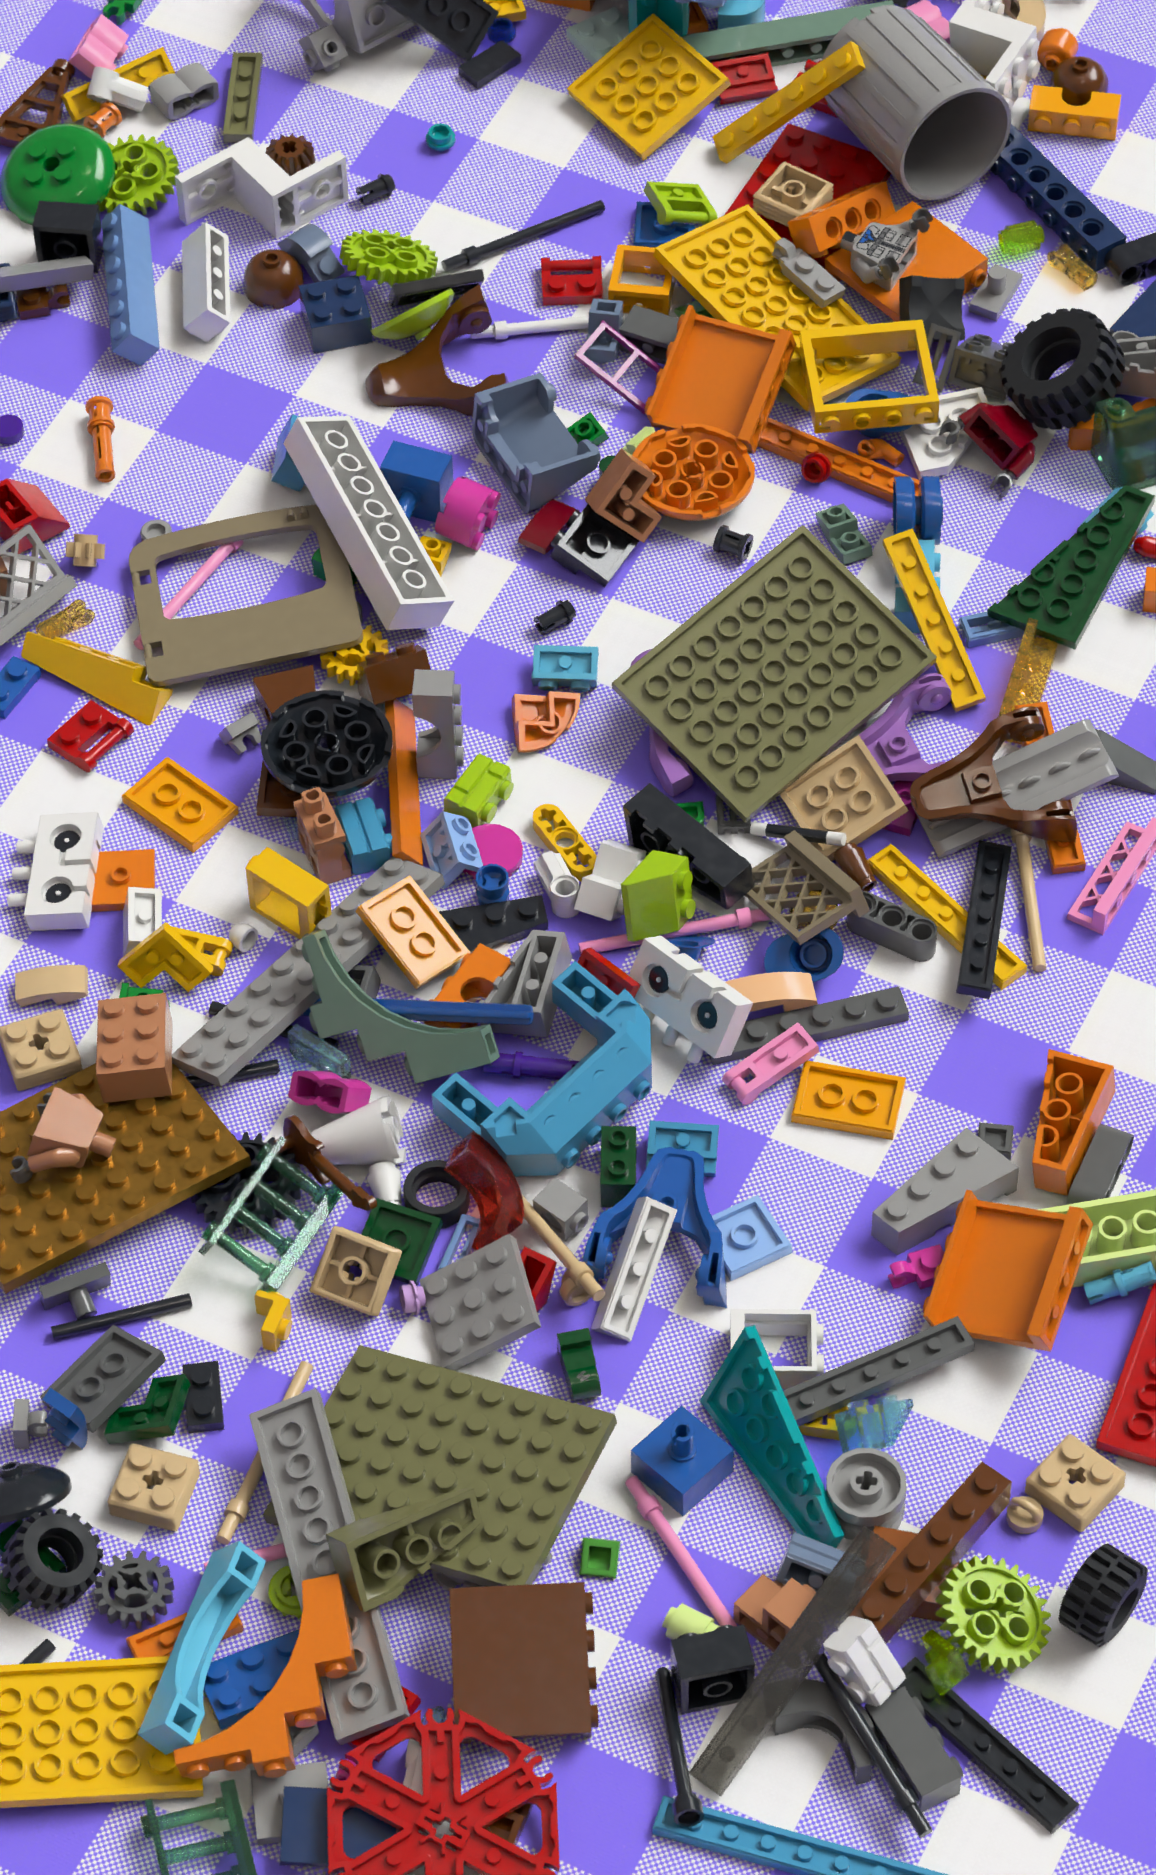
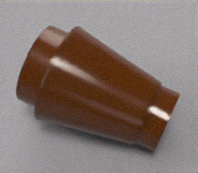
(855, 864)

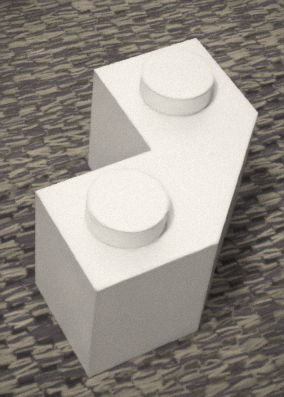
(601, 891)

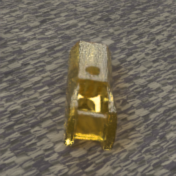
(1073, 267)
(66, 621)

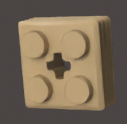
(791, 194)
(22, 1046)
(336, 1281)
(1094, 1487)
(167, 1501)

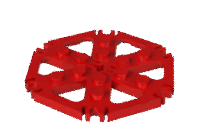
(442, 1802)

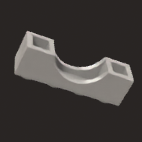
(435, 701)

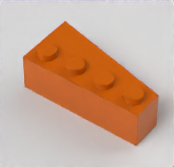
(1071, 1110)

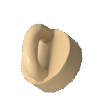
(571, 1292)
(1024, 1514)

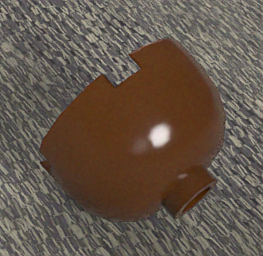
(1078, 79)
(273, 279)

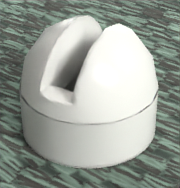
(243, 936)

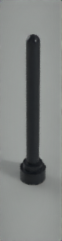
(686, 1807)

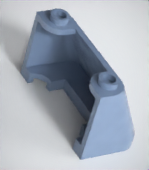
(529, 442)

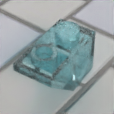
(872, 1425)

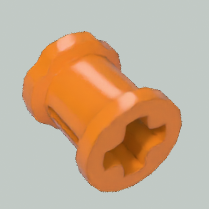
(102, 126)

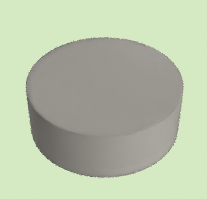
(154, 528)

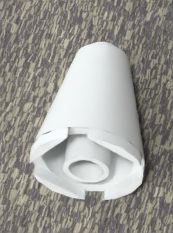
(364, 1136)

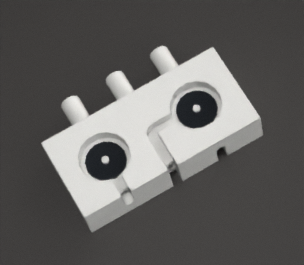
(60, 871)
(688, 999)

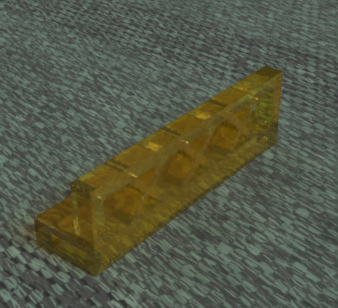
(1030, 670)

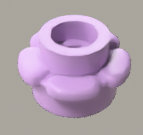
(412, 1298)

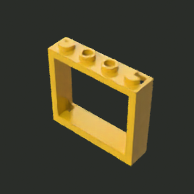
(868, 340)

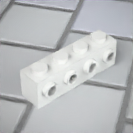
(206, 282)

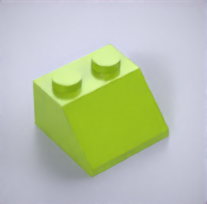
(658, 896)

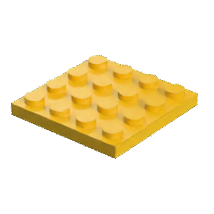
(648, 86)

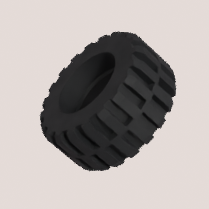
(1045, 348)

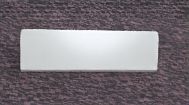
(634, 1268)

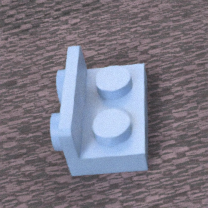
(451, 846)

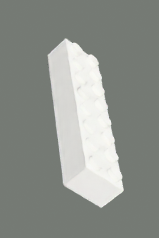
(368, 522)

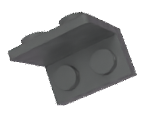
(979, 364)

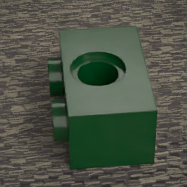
(617, 1163)

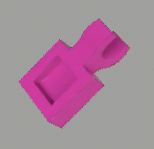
(918, 1267)

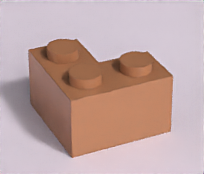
(619, 496)
(771, 1609)

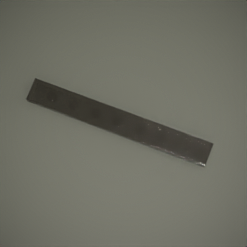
(792, 1661)

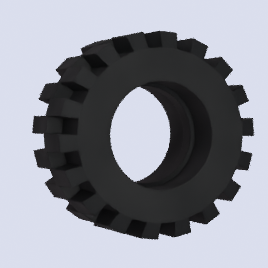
(70, 1540)
(1103, 1595)

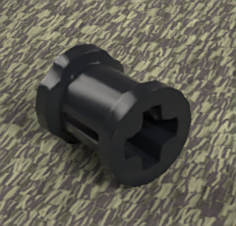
(733, 542)

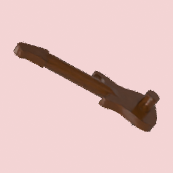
(308, 1153)

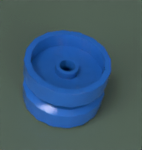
(919, 510)

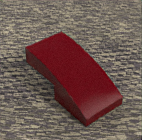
(546, 525)

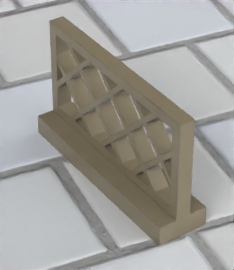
(820, 875)

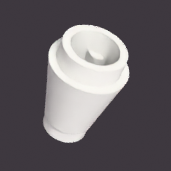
(385, 1182)

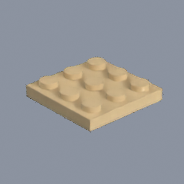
(844, 795)

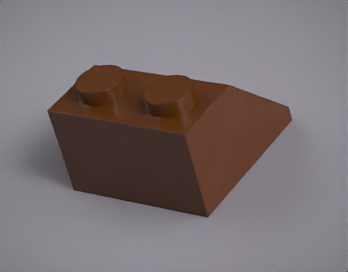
(392, 674)

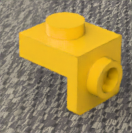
(278, 1318)

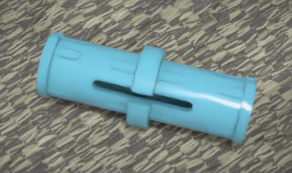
(1120, 1282)

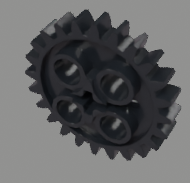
(217, 1198)

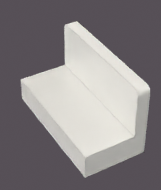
(140, 915)

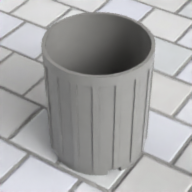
(919, 104)

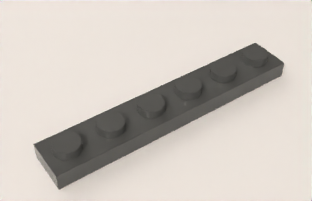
(823, 1020)
(879, 1370)

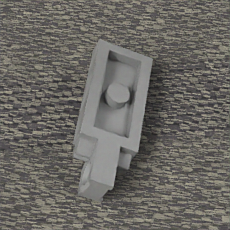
(807, 274)

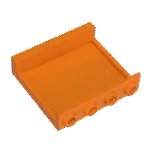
(938, 255)
(720, 377)
(1008, 1271)

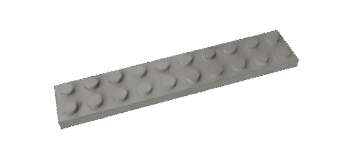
(286, 986)
(308, 1504)

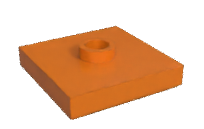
(119, 871)

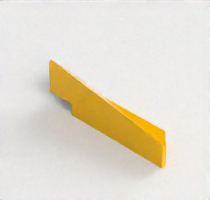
(99, 674)

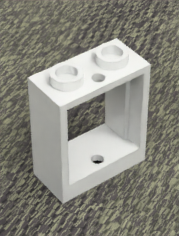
(784, 1323)

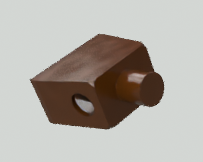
(278, 688)

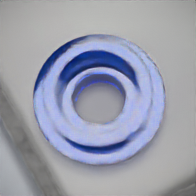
(502, 30)

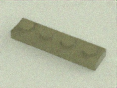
(242, 96)

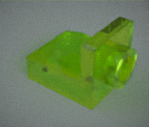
(945, 1662)

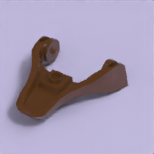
(420, 374)
(971, 789)

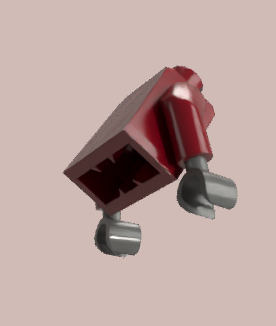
(1001, 435)

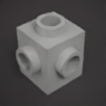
(323, 49)

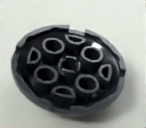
(310, 725)

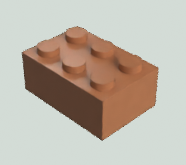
(134, 1047)

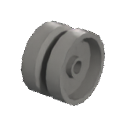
(866, 1490)

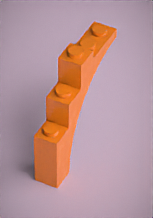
(296, 1698)

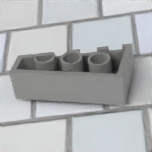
(934, 1192)

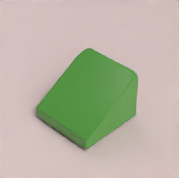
(600, 1557)

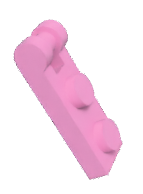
(770, 1063)

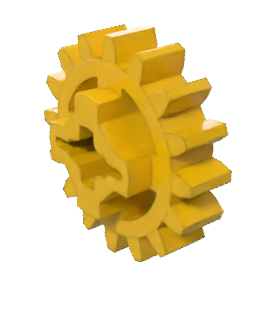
(345, 663)

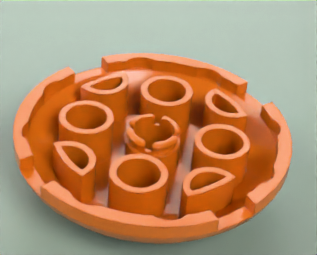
(697, 471)

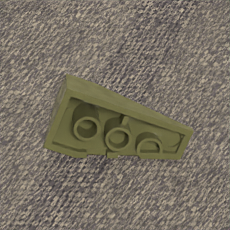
(393, 1547)

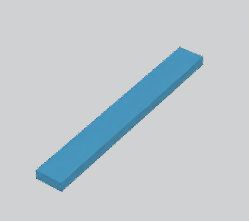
(776, 1846)

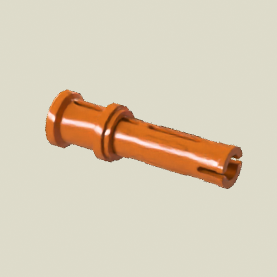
(101, 428)

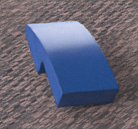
(66, 1420)

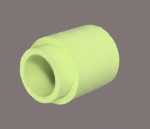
(687, 1620)

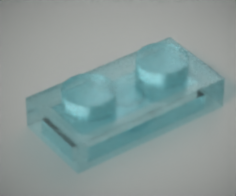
(317, 1053)

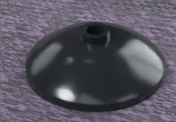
(30, 1489)

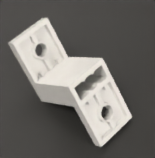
(996, 46)
(262, 187)

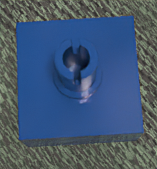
(418, 479)
(682, 1460)

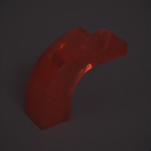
(491, 1184)

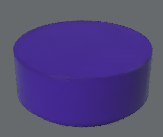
(11, 429)

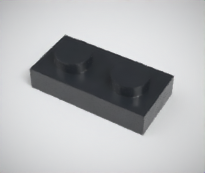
(204, 1397)

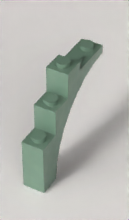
(346, 1007)

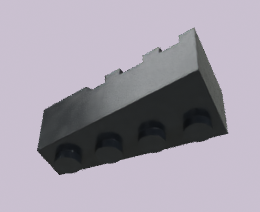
(663, 826)

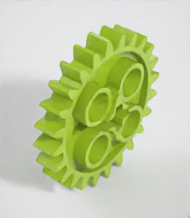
(142, 174)
(387, 257)
(993, 1614)

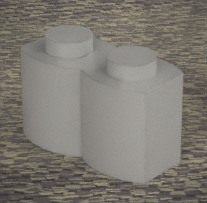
(184, 91)

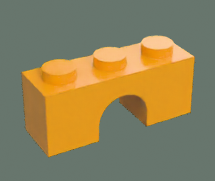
(1093, 120)

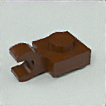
(39, 301)

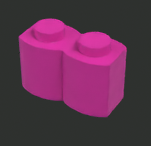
(328, 1091)

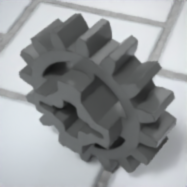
(134, 1589)

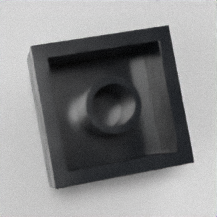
(68, 231)
(711, 1668)

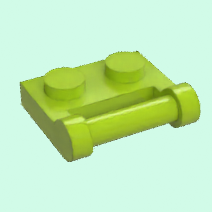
(671, 197)

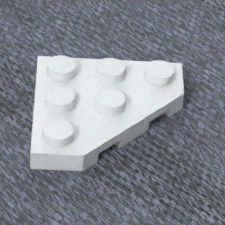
(929, 450)

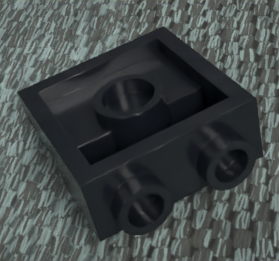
(592, 546)

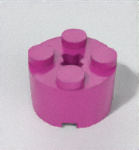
(468, 512)

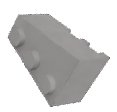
(1140, 367)
(530, 981)

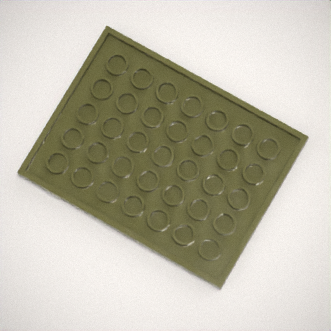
(773, 673)
(429, 1431)

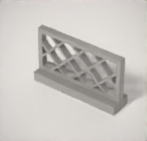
(38, 600)

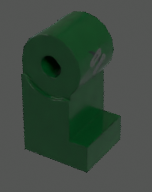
(578, 1364)

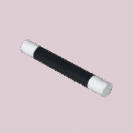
(810, 835)

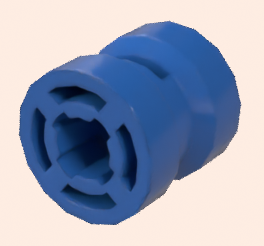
(492, 884)

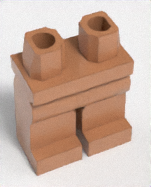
(321, 836)

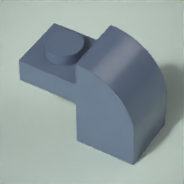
(312, 249)
(605, 347)

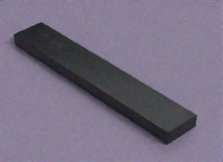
(984, 920)
(990, 1750)

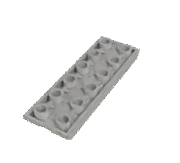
(1030, 778)

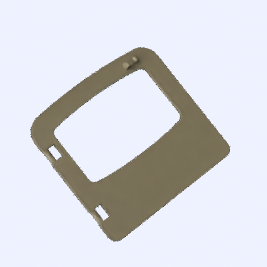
(250, 635)

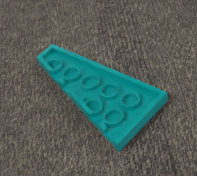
(762, 1429)

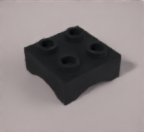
(933, 301)

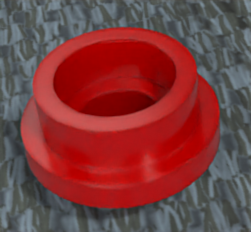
(809, 470)

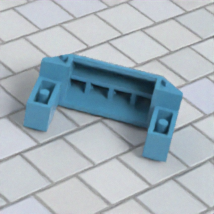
(581, 1102)

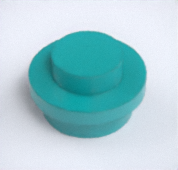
(440, 137)

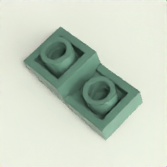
(842, 534)

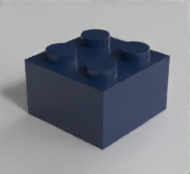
(335, 314)

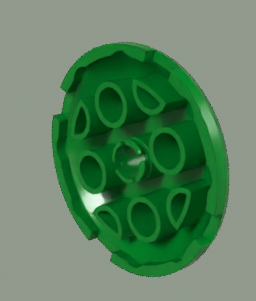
(57, 166)

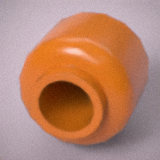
(1055, 47)

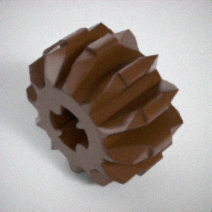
(291, 153)

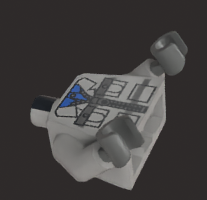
(885, 250)

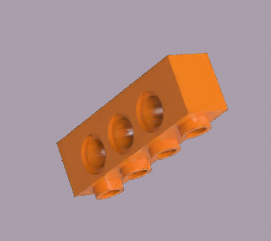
(852, 212)

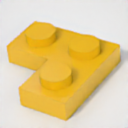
(167, 952)

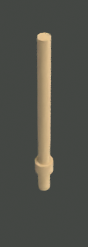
(1030, 899)
(578, 1271)
(238, 1507)

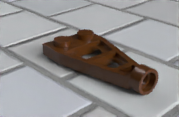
(53, 79)

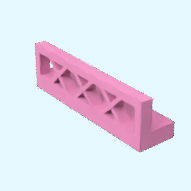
(1121, 881)

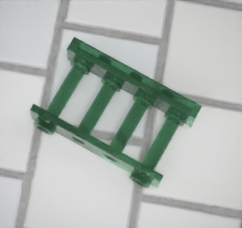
(305, 1222)
(232, 1841)

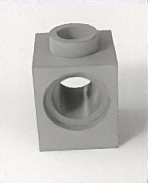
(562, 1208)

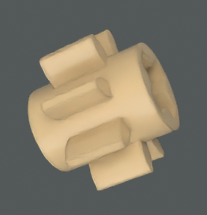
(85, 550)

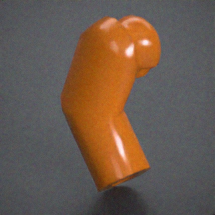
(880, 449)

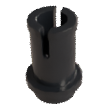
(381, 186)
(555, 617)

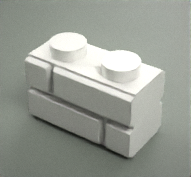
(863, 1661)

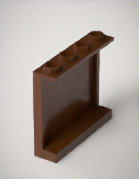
(524, 1658)

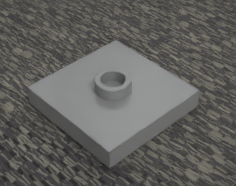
(269, 1797)

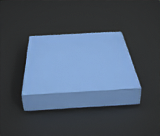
(750, 1237)

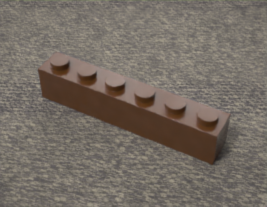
(935, 1551)

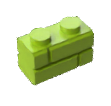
(480, 790)

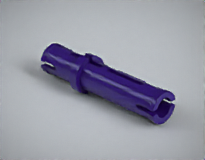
(529, 1066)

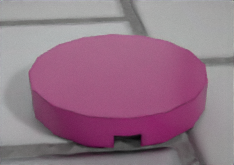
(498, 846)

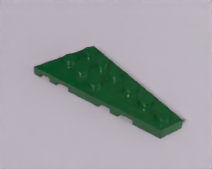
(1076, 575)

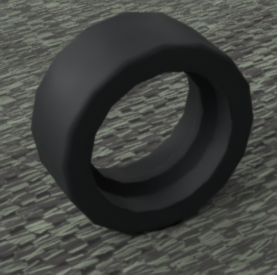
(433, 1172)

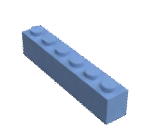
(130, 285)

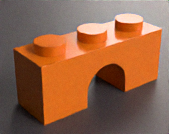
(472, 980)

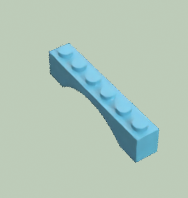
(178, 1699)

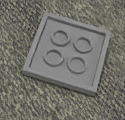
(480, 1303)

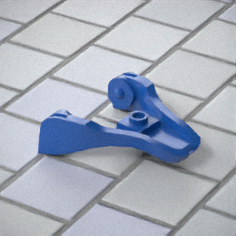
(677, 1181)

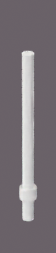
(502, 330)

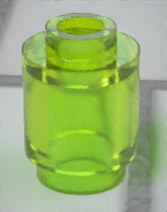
(1021, 238)

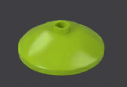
(417, 320)

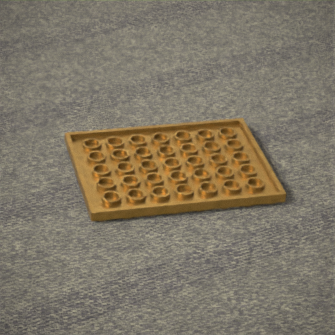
(160, 1158)

